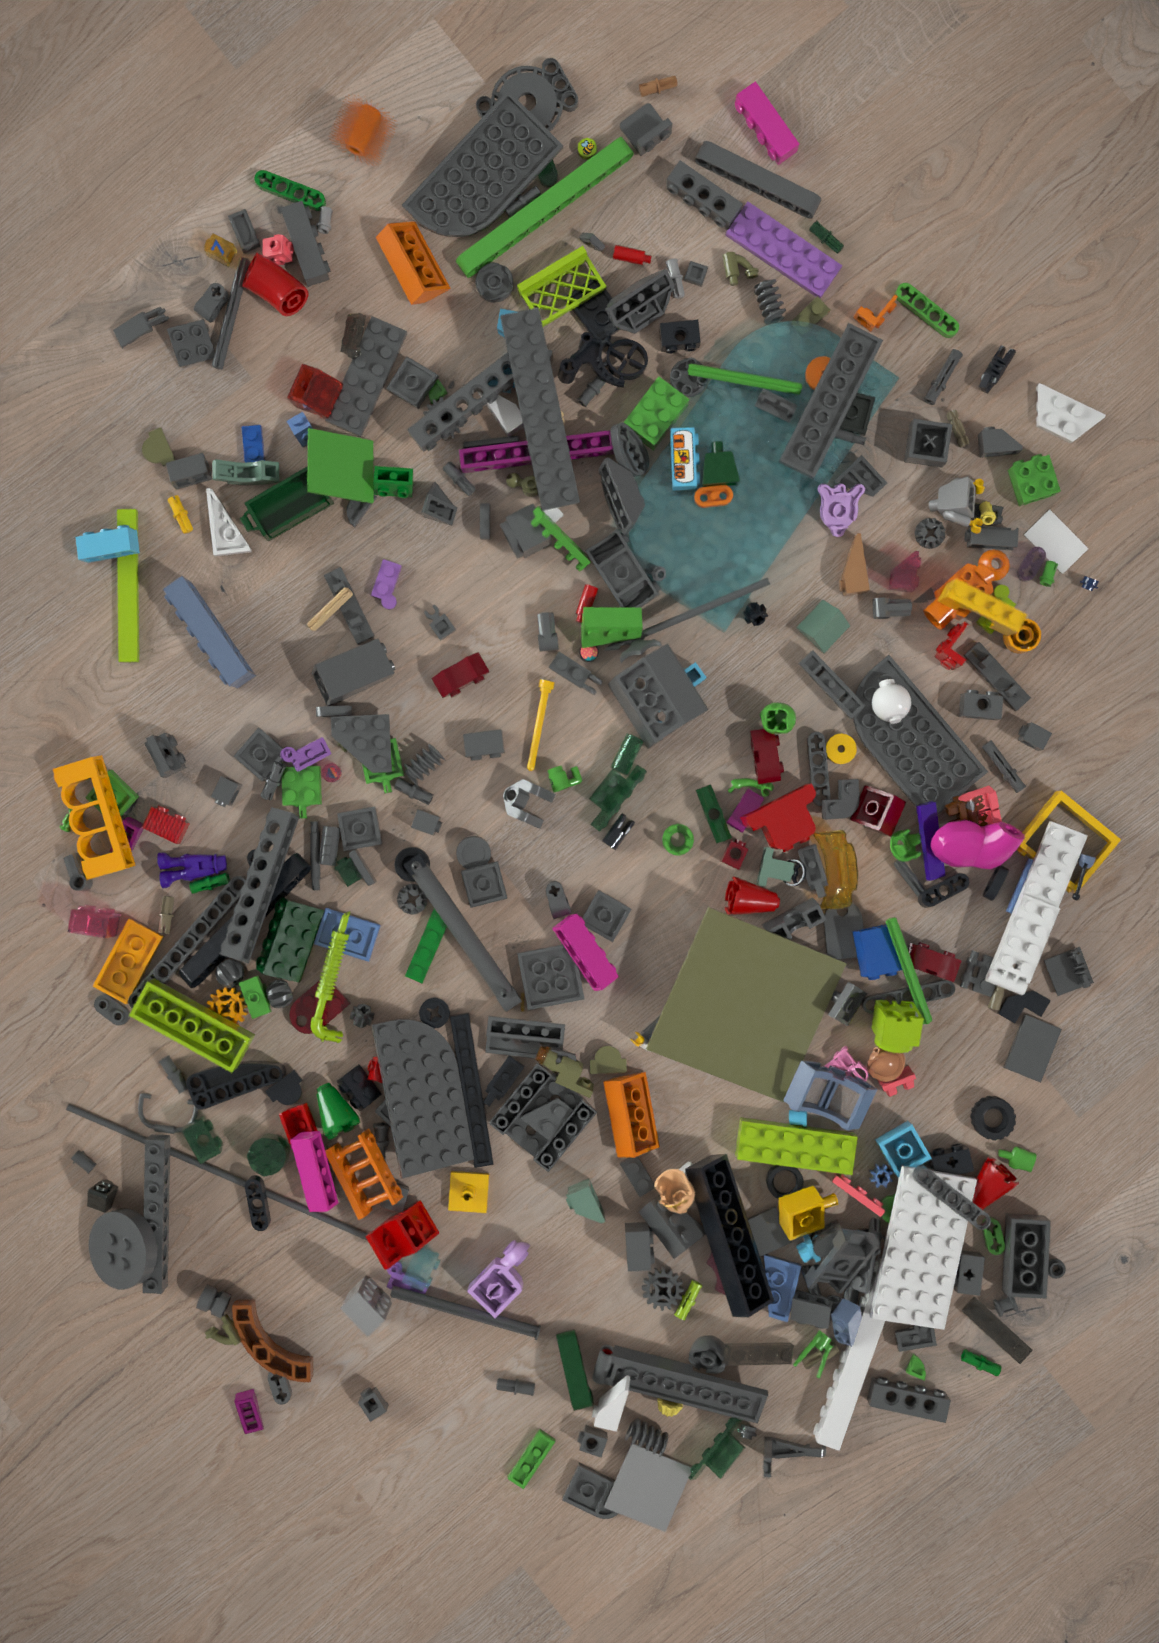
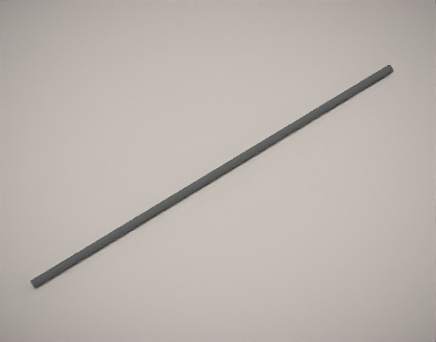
(219, 1172)

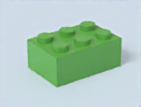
(657, 412)

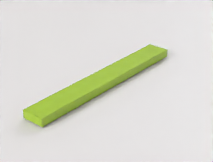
(128, 595)

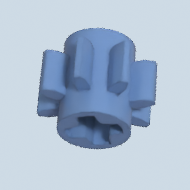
(881, 1170)

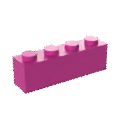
(766, 123)
(585, 952)
(314, 1171)

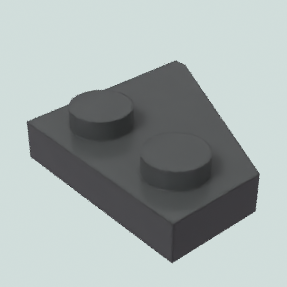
(862, 473)
(548, 1117)

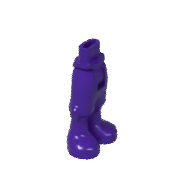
(194, 867)

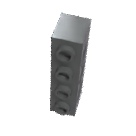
(700, 185)
(936, 1410)

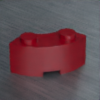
(460, 675)
(766, 756)
(933, 962)

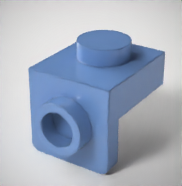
(299, 425)

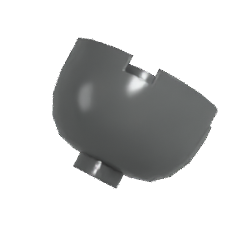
(708, 1354)

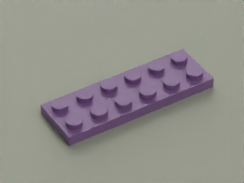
(783, 250)

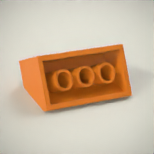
(412, 262)
(631, 1114)

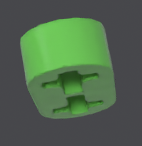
(997, 1234)

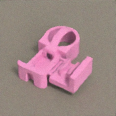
(844, 1061)

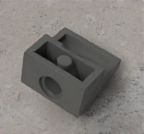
(165, 764)

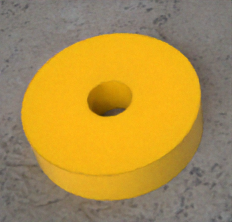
(849, 748)

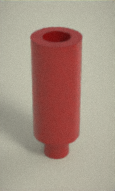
(631, 255)
(586, 600)

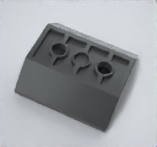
(665, 690)
(531, 1094)

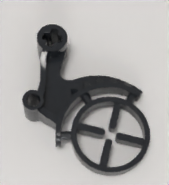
(590, 353)

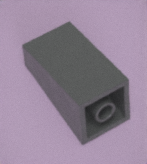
(352, 672)

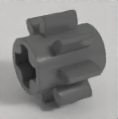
(362, 1015)

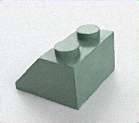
(585, 1201)

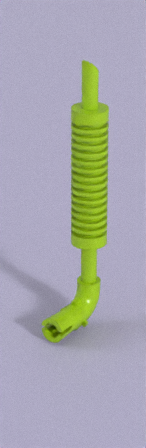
(327, 982)

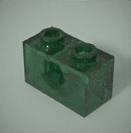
(202, 1150)

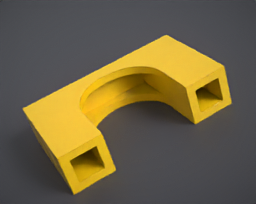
(1004, 617)

